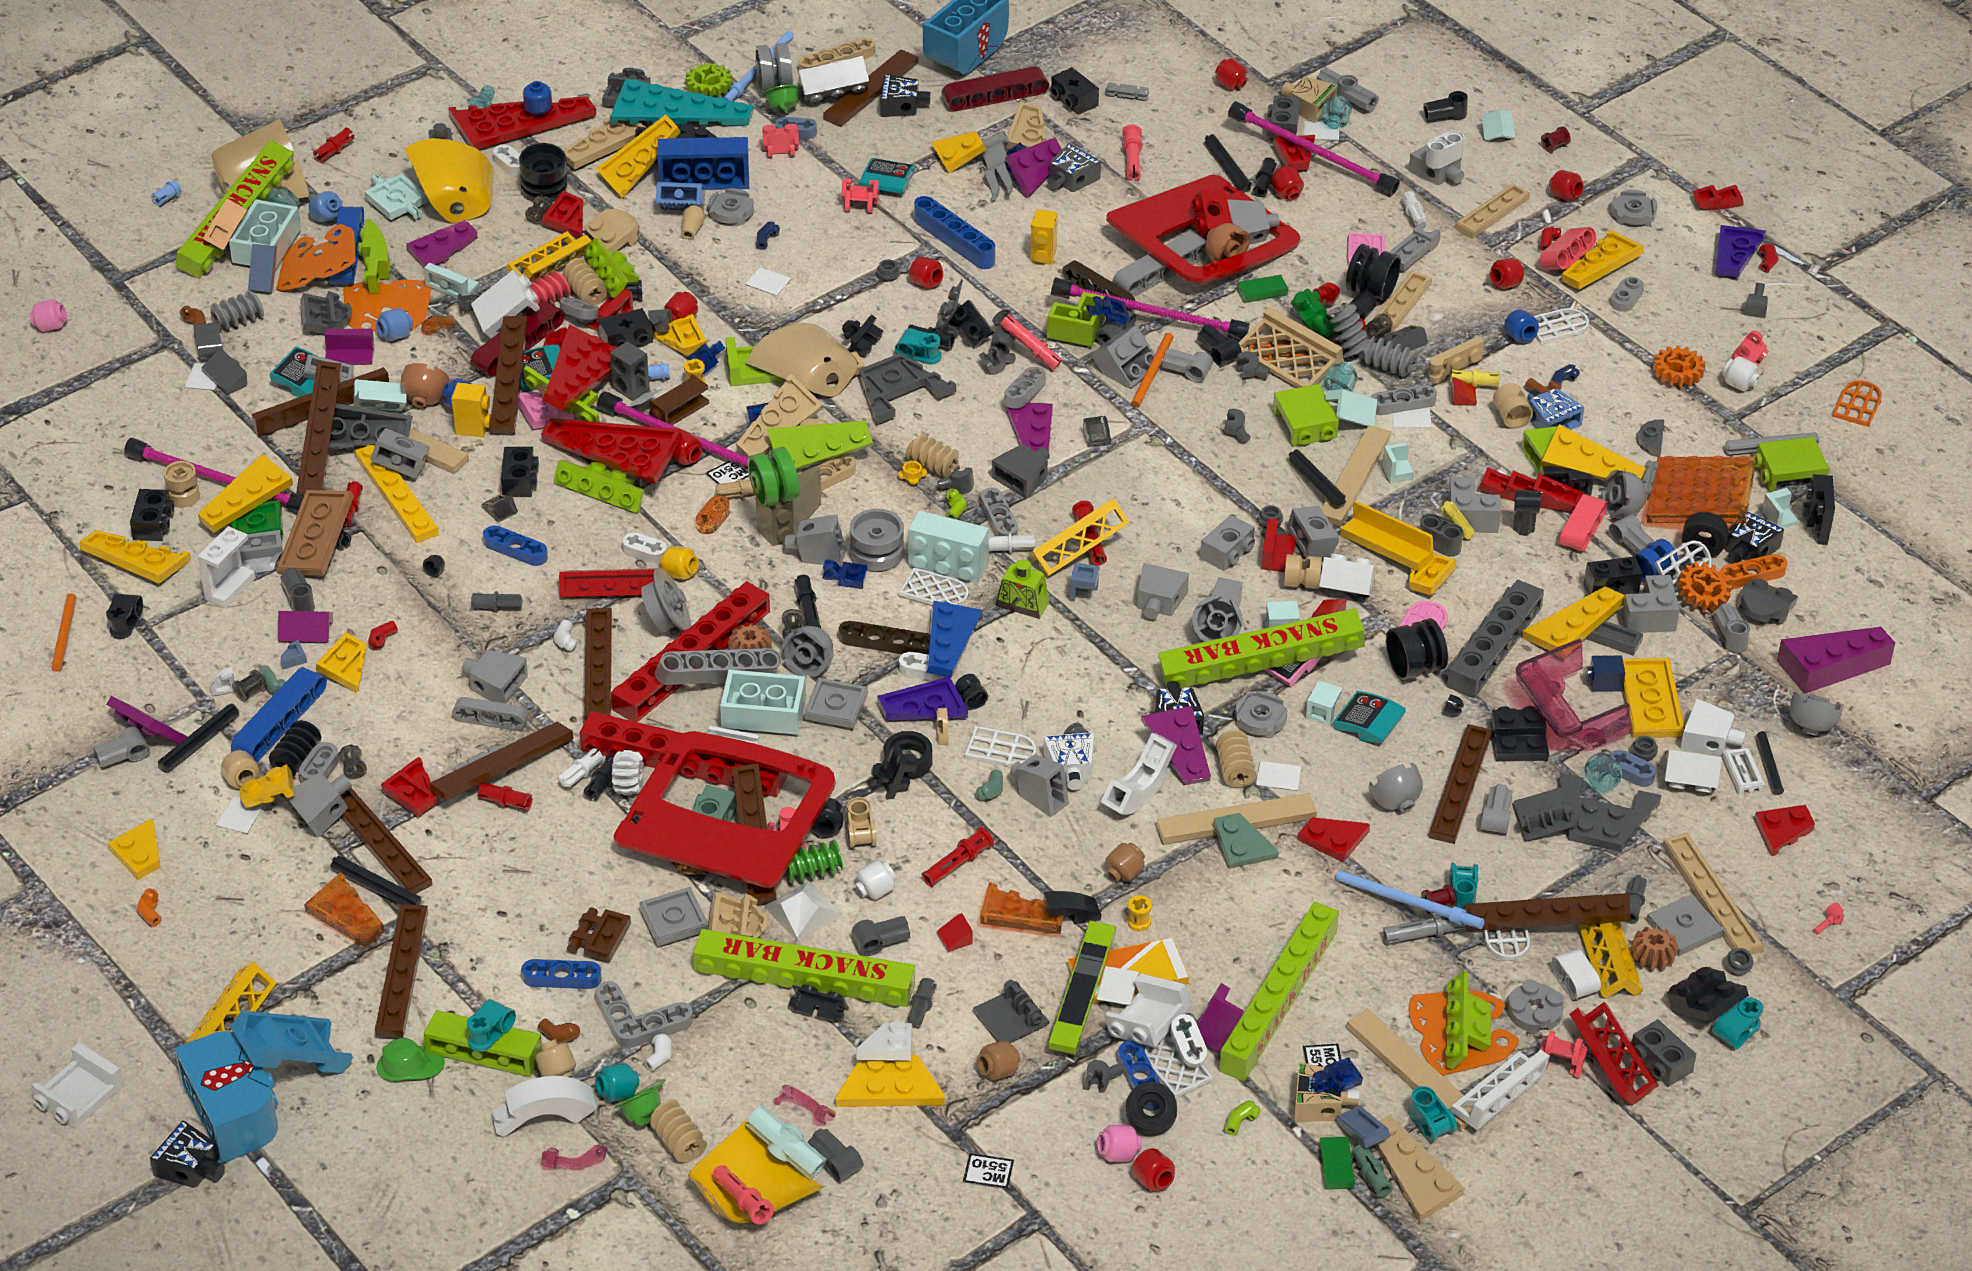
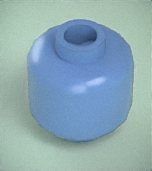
(325, 206)
(394, 324)

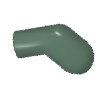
(272, 683)
(991, 788)

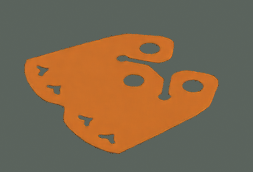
(311, 266)
(390, 295)
(1435, 1032)

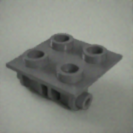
(946, 322)
(1545, 813)
(1011, 1013)

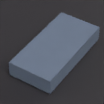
(262, 268)
(1363, 1126)

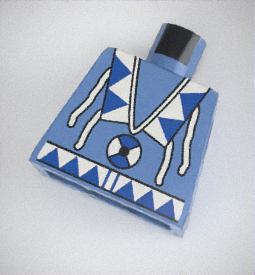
(1554, 409)

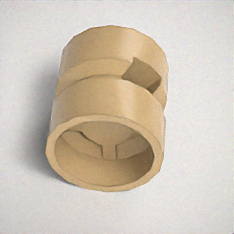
(1512, 405)
(182, 483)
(1302, 571)

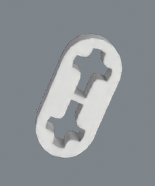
(507, 159)
(643, 547)
(917, 668)
(1194, 1037)

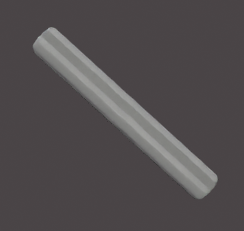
(1750, 445)

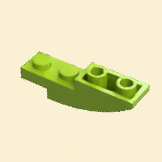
(375, 256)

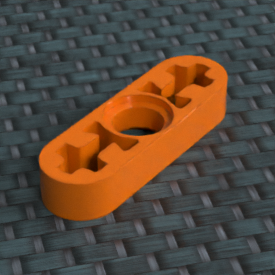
(1769, 568)

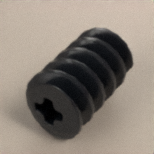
(295, 746)

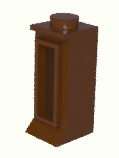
(679, 401)

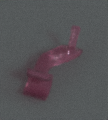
(807, 1101)
(552, 1159)

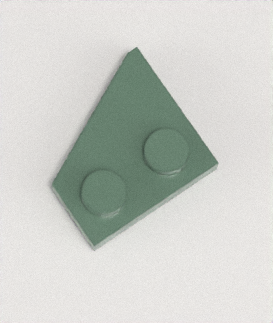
(1242, 841)

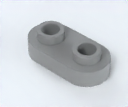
(1627, 294)
(580, 309)
(319, 760)

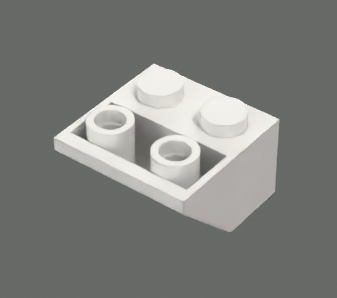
(1347, 575)

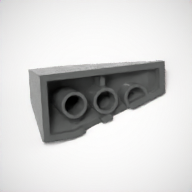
(363, 426)

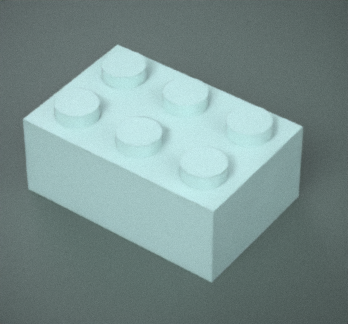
(266, 225)
(948, 546)
(763, 702)

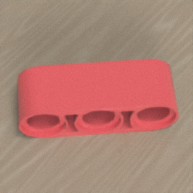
(1568, 248)
(1583, 522)

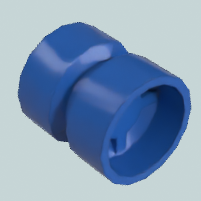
(1652, 553)

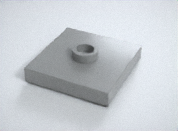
(836, 703)
(673, 916)
(1688, 923)

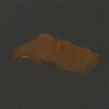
(343, 910)
(1016, 912)

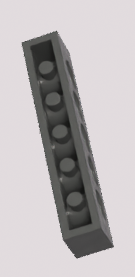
(1494, 638)

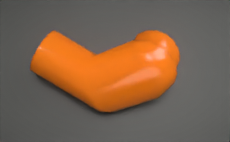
(147, 905)

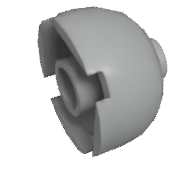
(1624, 494)
(1216, 618)
(808, 651)
(1814, 712)
(1398, 788)

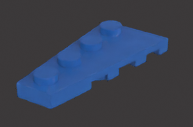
(949, 636)

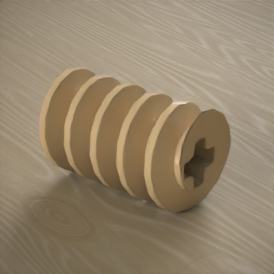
(585, 281)
(933, 455)
(1236, 759)
(677, 1131)

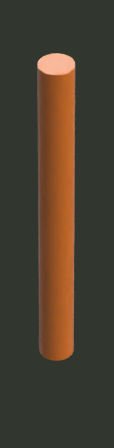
(1152, 370)
(63, 632)

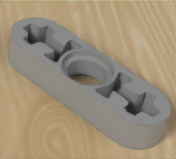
(1024, 387)
(1424, 397)
(1000, 506)
(513, 716)

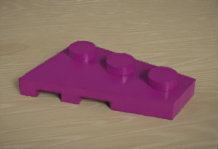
(1033, 164)
(439, 245)
(1032, 424)
(1181, 728)

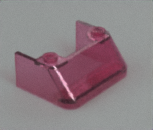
(1544, 685)

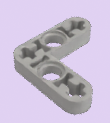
(631, 1024)

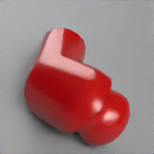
(1547, 235)
(1771, 255)

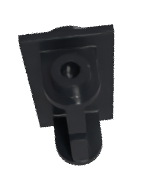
(829, 1004)

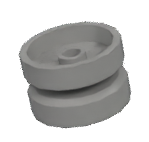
(773, 68)
(877, 539)

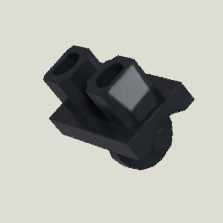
(972, 323)
(858, 334)
(891, 772)

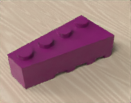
(1835, 656)

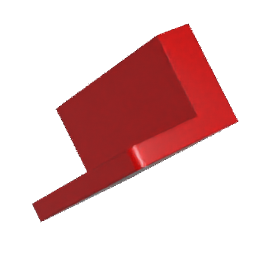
(612, 306)
(1276, 548)

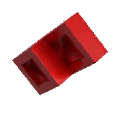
(1715, 199)

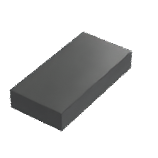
(1616, 637)

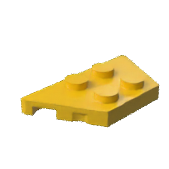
(890, 1085)

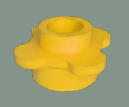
(912, 472)

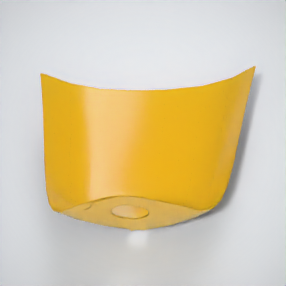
(446, 167)
(757, 1168)

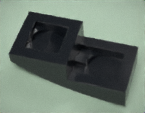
(1572, 478)
(1071, 903)

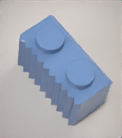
(679, 195)

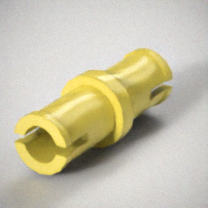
(1477, 377)

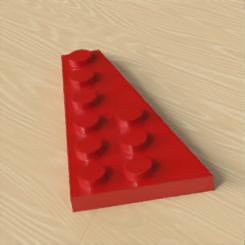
(511, 120)
(578, 369)
(628, 448)

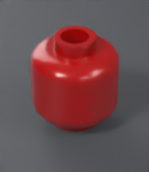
(1231, 74)
(1287, 183)
(1566, 185)
(926, 272)
(1507, 273)
(682, 305)
(688, 449)
(1154, 1169)

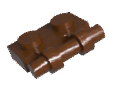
(606, 936)

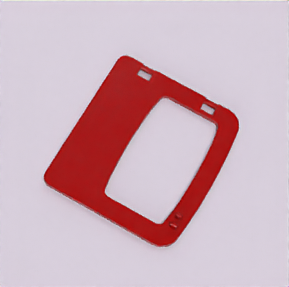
(1171, 210)
(717, 844)

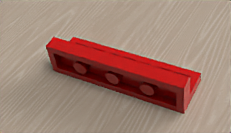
(604, 582)
(1604, 1054)

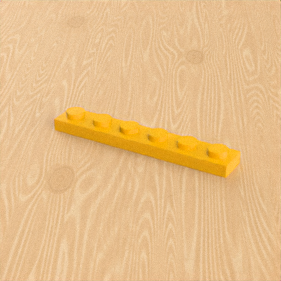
(398, 496)

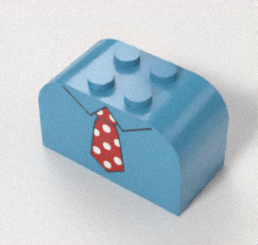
(965, 33)
(228, 1094)

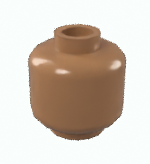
(1125, 862)
(998, 1060)

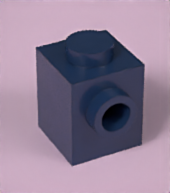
(1606, 673)

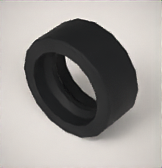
(913, 741)

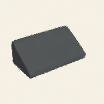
(1410, 336)
(225, 372)

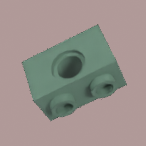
(716, 803)

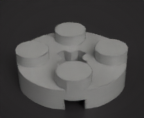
(721, 208)
(1624, 212)
(1263, 725)
(1535, 994)

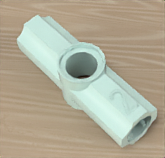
(786, 1142)

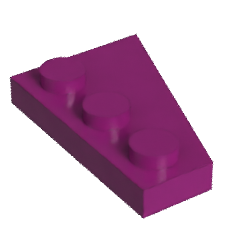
(140, 719)

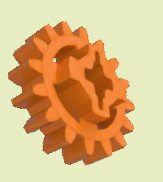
(1679, 366)
(1704, 586)

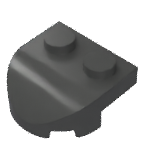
(616, 82)
(324, 313)
(1766, 601)

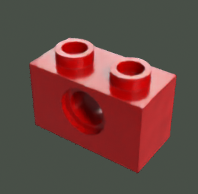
(1210, 210)

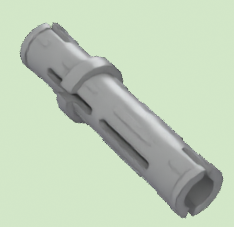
(1418, 929)

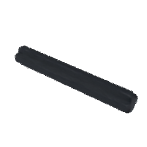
(1228, 163)
(1317, 478)
(198, 737)
(374, 882)

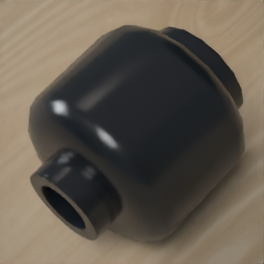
(830, 819)

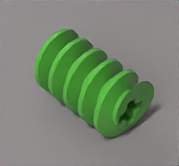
(815, 860)

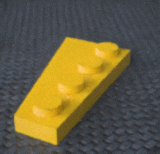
(1578, 453)
(247, 491)

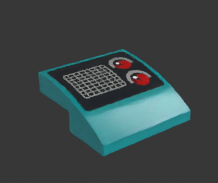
(891, 175)
(541, 360)
(290, 372)
(1369, 716)

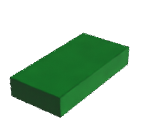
(1262, 288)
(1336, 1162)

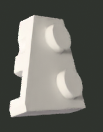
(888, 1042)

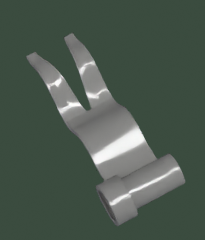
(995, 159)

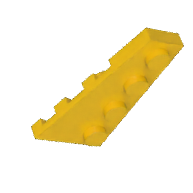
(636, 157)
(1604, 258)
(135, 555)
(1575, 620)

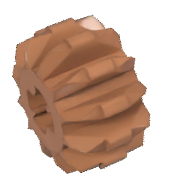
(749, 638)
(1654, 948)

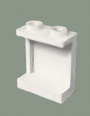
(504, 299)
(222, 568)
(1150, 1011)
(79, 1087)

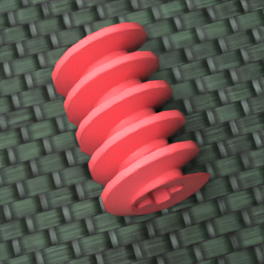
(550, 288)

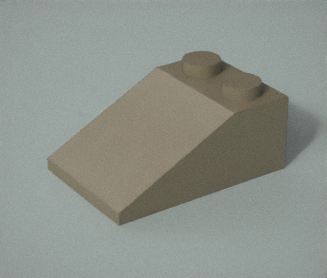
(784, 517)

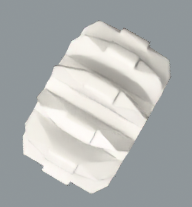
(627, 772)

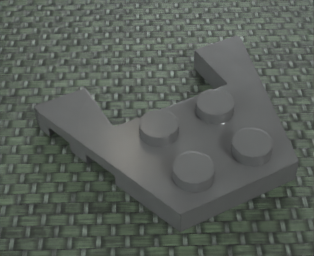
(896, 377)
(1605, 823)

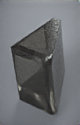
(1096, 431)
(500, 507)

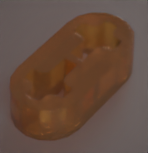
(716, 516)

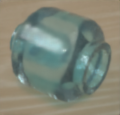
(1336, 112)
(283, 196)
(1341, 376)
(1603, 771)

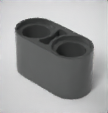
(207, 340)
(1446, 534)

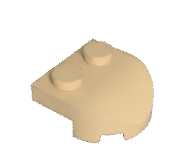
(613, 229)
(737, 915)

